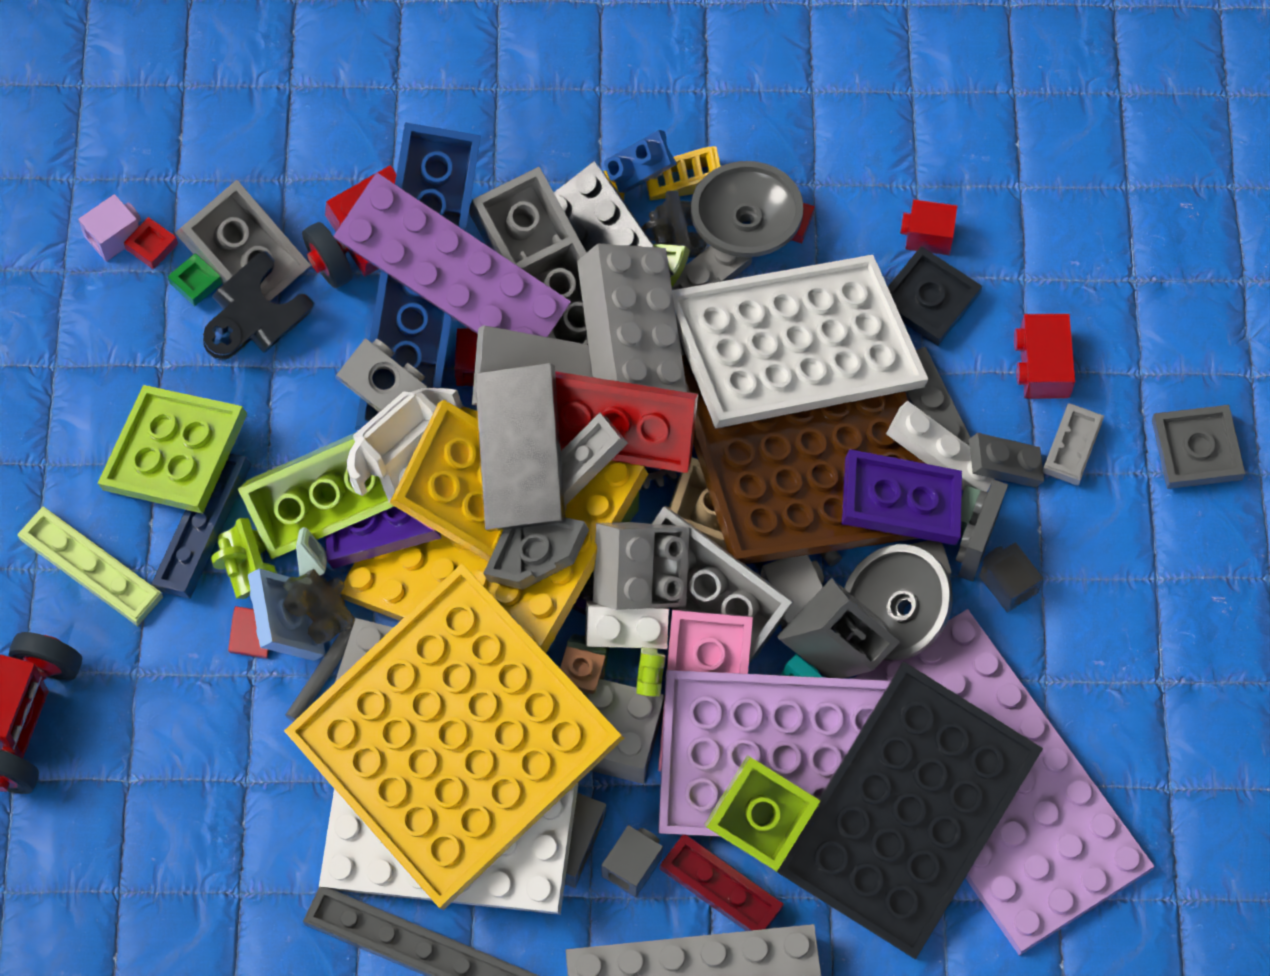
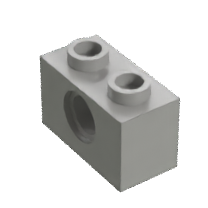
(368, 359)

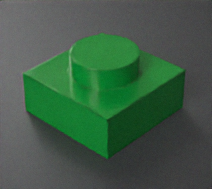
(195, 279)

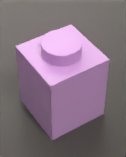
(109, 226)

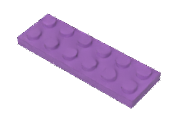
(446, 263)

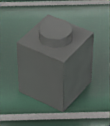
(632, 860)

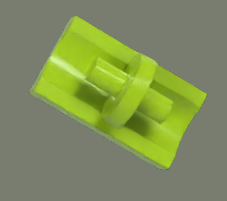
(240, 555)

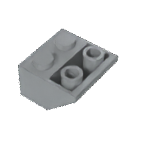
(640, 565)

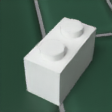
(626, 627)

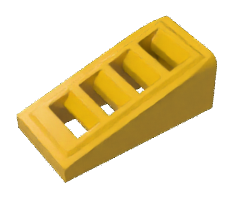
(693, 160)

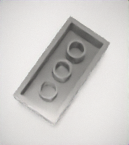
(631, 316)

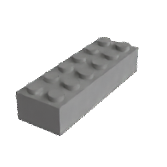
(744, 953)

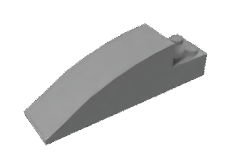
(533, 232)

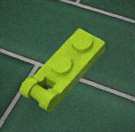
(650, 672)

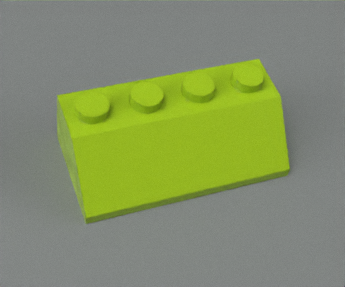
(309, 494)

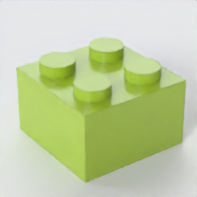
(762, 813)

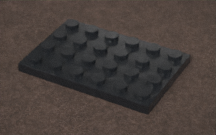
(909, 809)

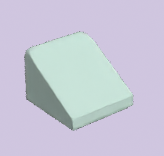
(310, 553)

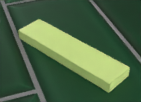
(90, 566)

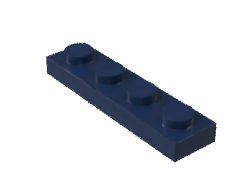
(199, 533)

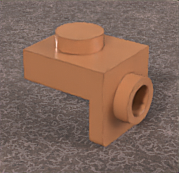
(583, 668)

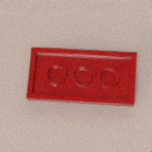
(651, 419)

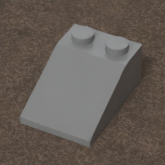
(234, 232)

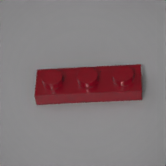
(720, 885)

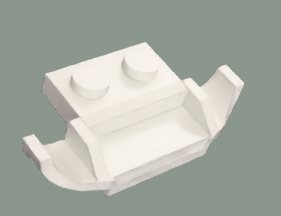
(391, 437)

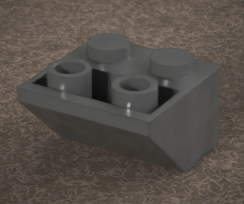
(839, 634)

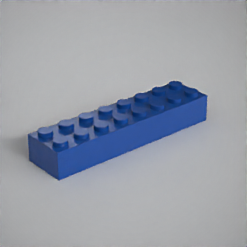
(439, 172)

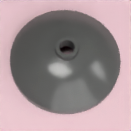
(747, 194)
(900, 577)

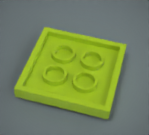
(172, 448)

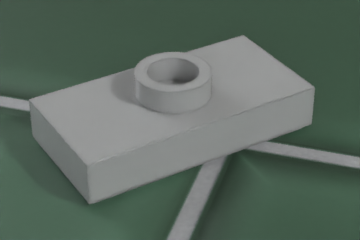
(1073, 444)

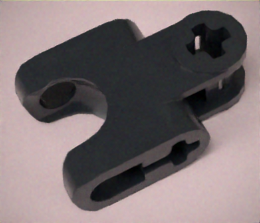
(249, 314)

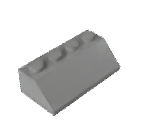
(728, 586)

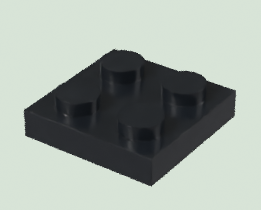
(932, 295)

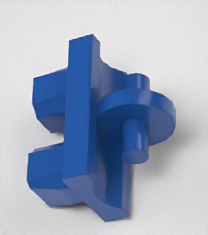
(640, 162)

